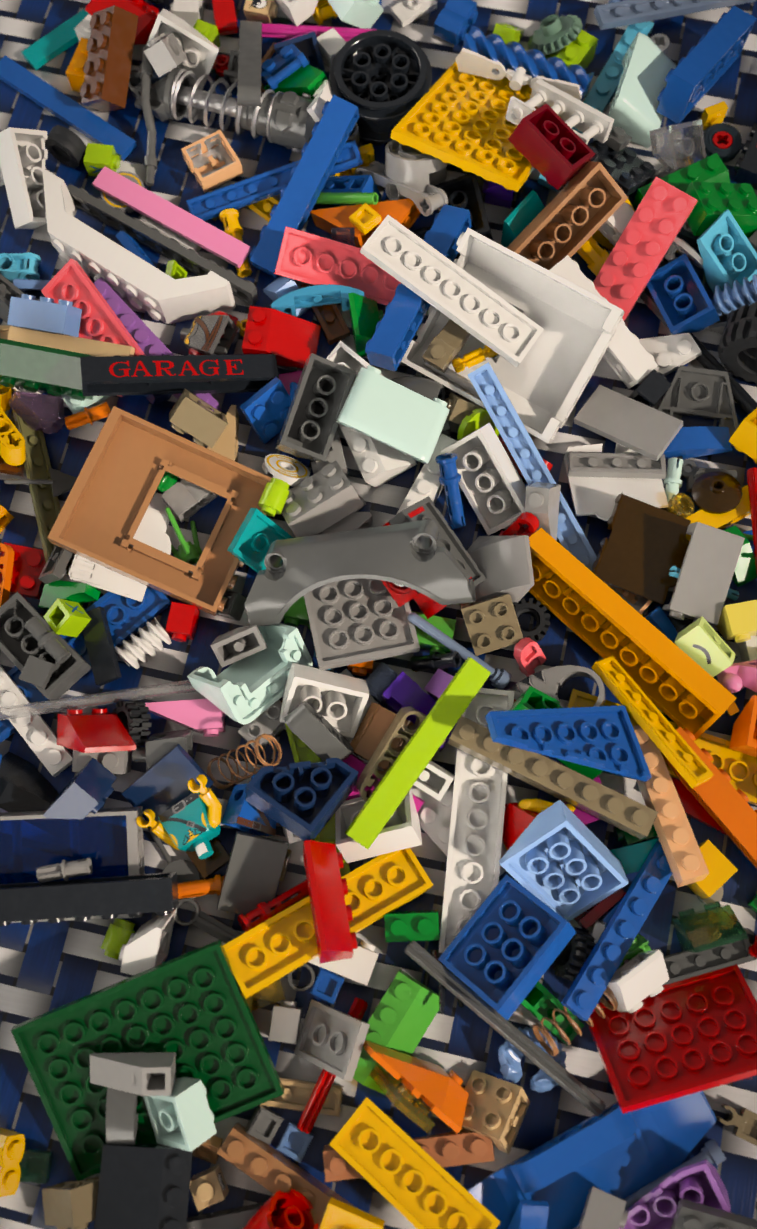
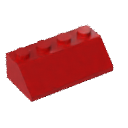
(327, 901)

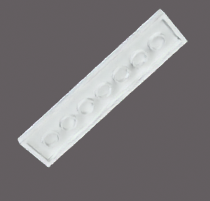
(451, 290)

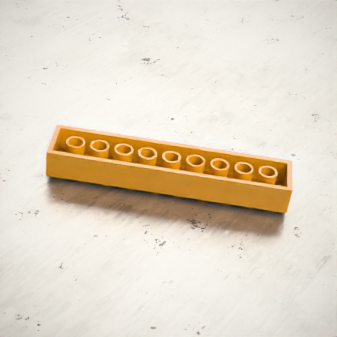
(618, 630)

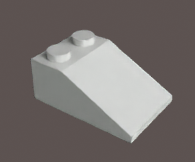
(198, 49)

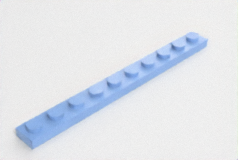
(528, 458)

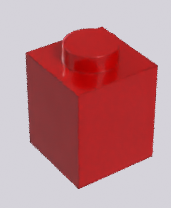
(182, 621)

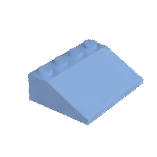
(564, 863)

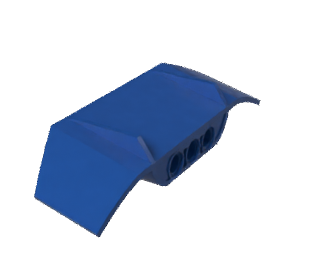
(603, 1152)

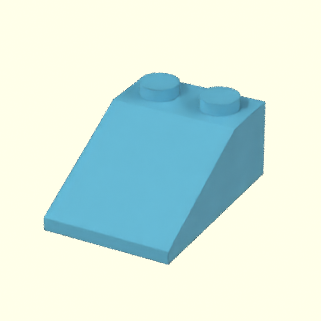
(726, 253)

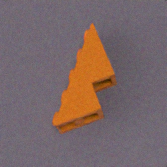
(338, 217)

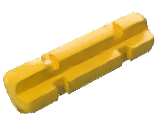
(472, 358)

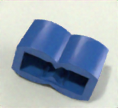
(455, 19)

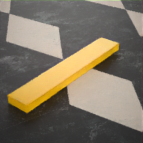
(652, 722)

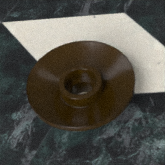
(716, 500)

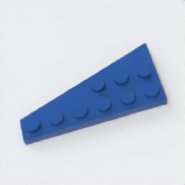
(582, 735)

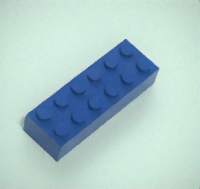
(704, 64)

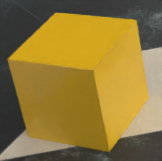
(719, 870)

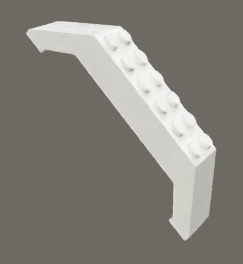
(126, 273)

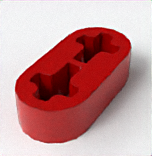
(517, 528)

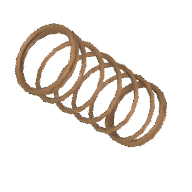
(256, 743)
(554, 1051)

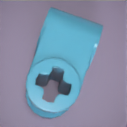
(20, 266)

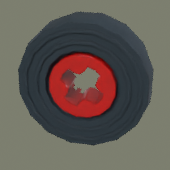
(725, 133)

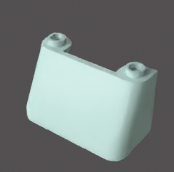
(639, 88)
(394, 414)
(255, 681)

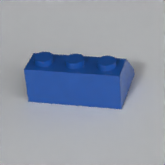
(682, 297)

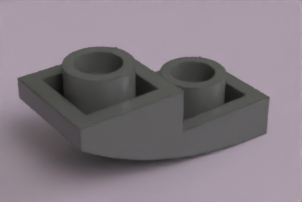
(121, 1117)

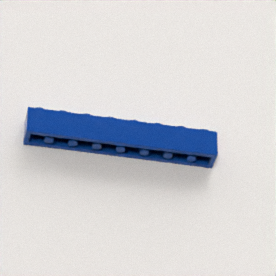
(306, 182)
(408, 309)

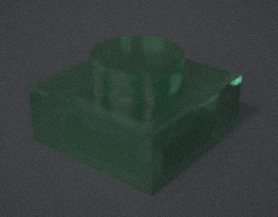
(36, 1166)

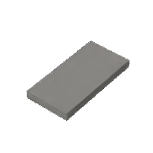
(628, 422)

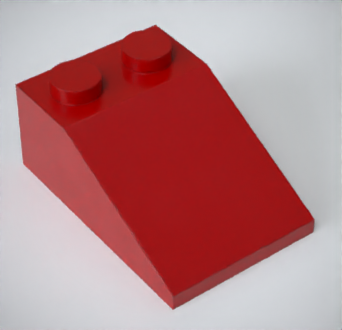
(280, 334)
(93, 731)

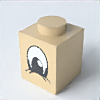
(260, 10)
(208, 1187)

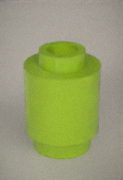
(274, 497)
(117, 935)

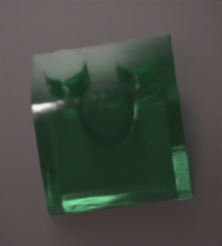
(708, 927)

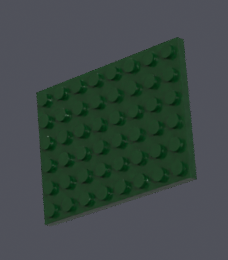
(174, 1007)

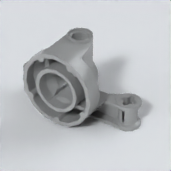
(410, 175)

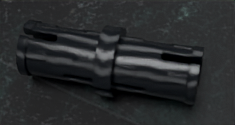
(435, 660)

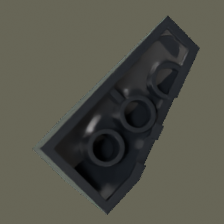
(23, 786)

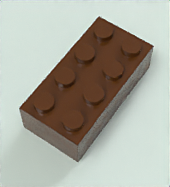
(109, 59)

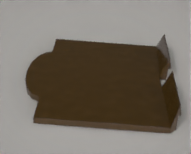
(642, 549)

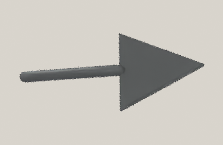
(60, 482)

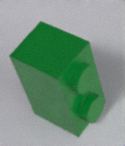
(411, 926)

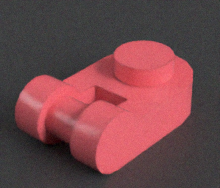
(528, 655)

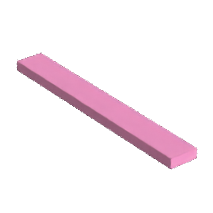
(172, 217)

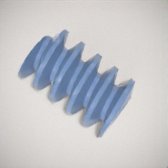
(735, 297)

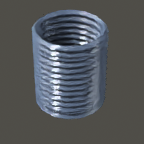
(380, 680)

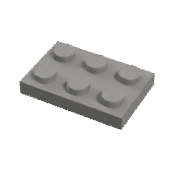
(331, 1039)

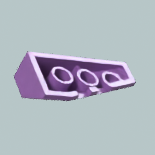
(694, 1183)

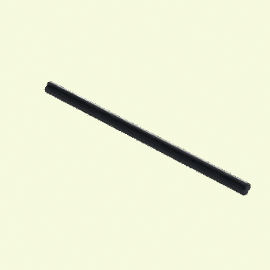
(707, 360)

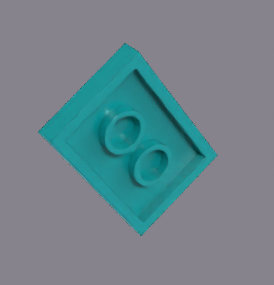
(255, 538)

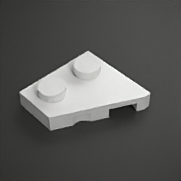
(671, 351)

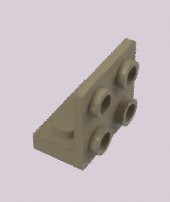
(491, 624)

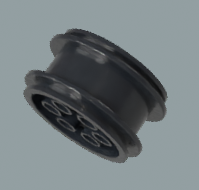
(397, 72)

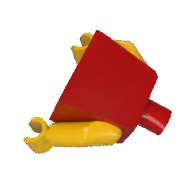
(520, 815)

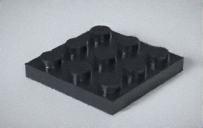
(623, 166)

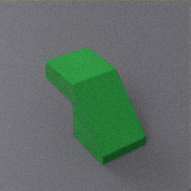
(746, 567)

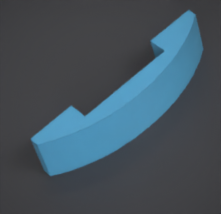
(315, 296)

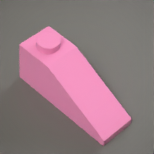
(193, 714)

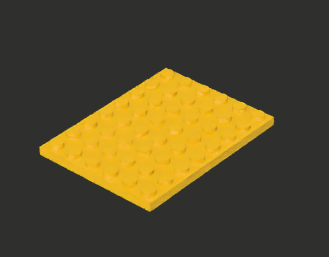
(467, 127)

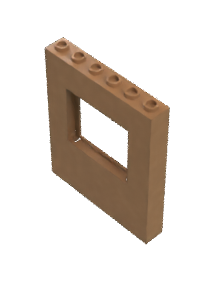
(117, 490)

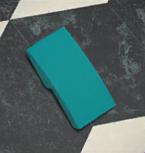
(634, 855)

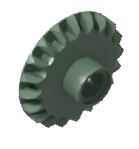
(555, 33)

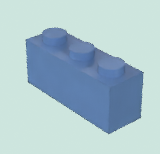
(44, 315)

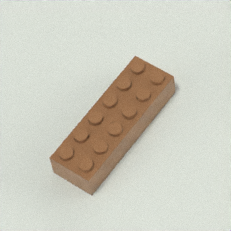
(570, 217)

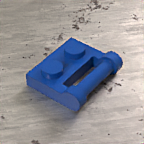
(282, 65)

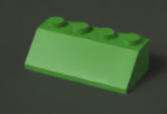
(397, 1022)

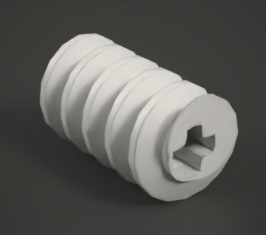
(143, 644)

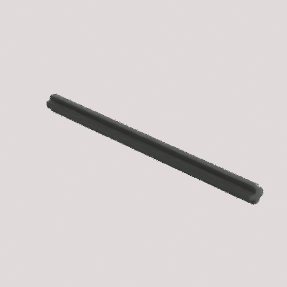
(505, 1028)

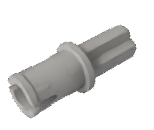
(65, 870)

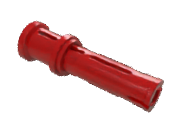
(264, 911)

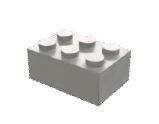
(320, 501)

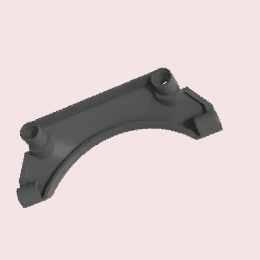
(380, 553)

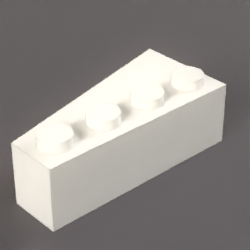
(22, 169)

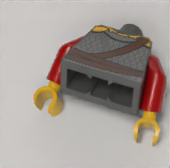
(212, 333)

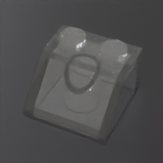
(678, 145)

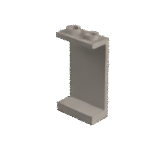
(705, 574)

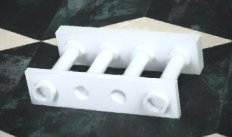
(571, 110)

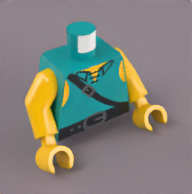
(189, 822)

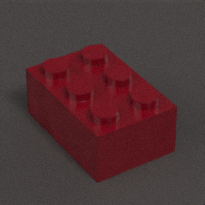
(551, 146)

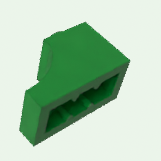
(69, 591)

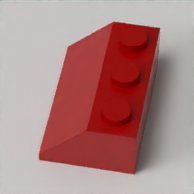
(146, 15)

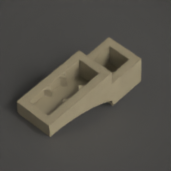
(446, 346)

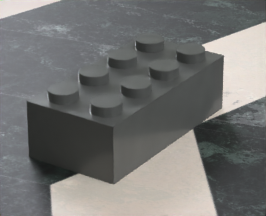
(19, 643)

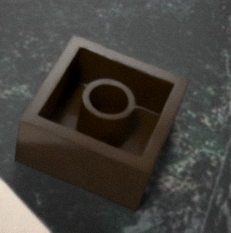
(213, 863)

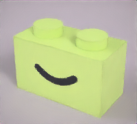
(705, 647)

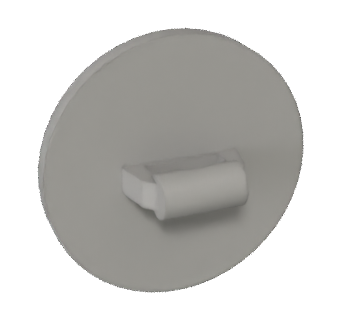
(682, 247)

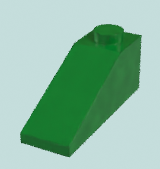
(542, 1003)

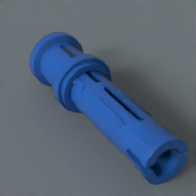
(450, 479)

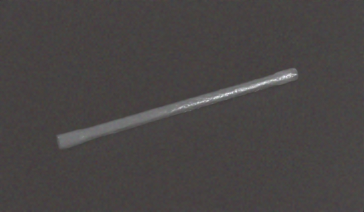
(97, 699)

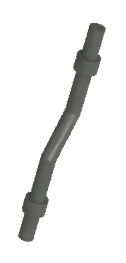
(150, 160)

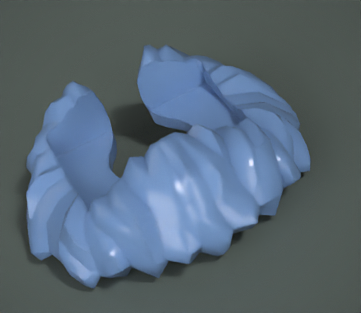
(511, 1068)

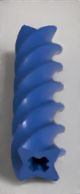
(533, 61)

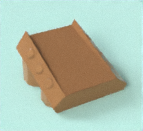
(372, 731)

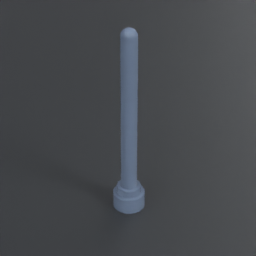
(498, 677)
(710, 1152)

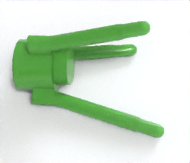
(187, 551)

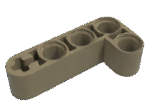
(385, 752)

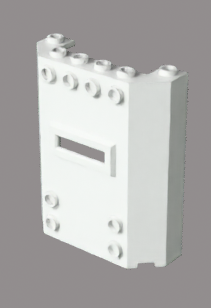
(563, 356)

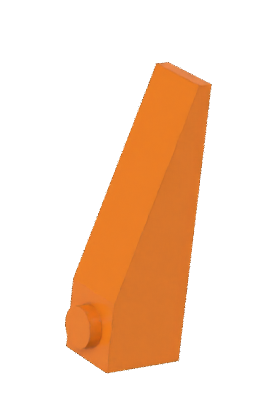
(425, 1080)

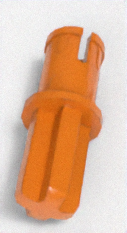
(87, 416)

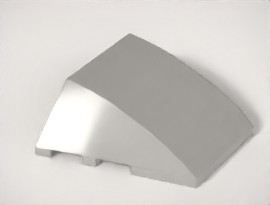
(505, 565)

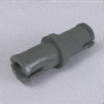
(47, 640)

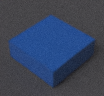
(327, 985)

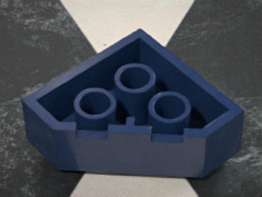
(302, 794)

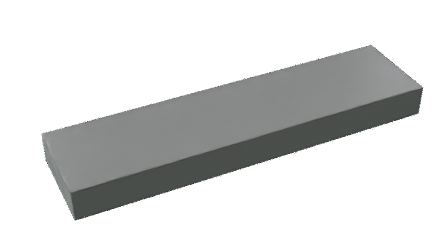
(615, 465)

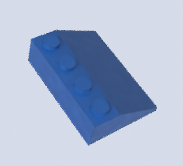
(507, 946)

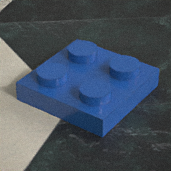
(267, 410)

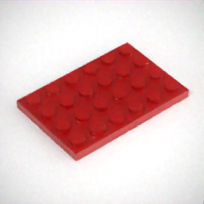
(680, 1040)

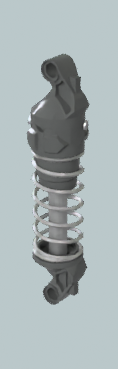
(279, 118)

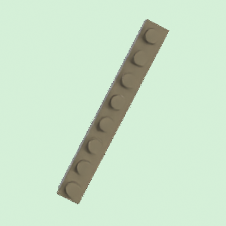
(554, 779)

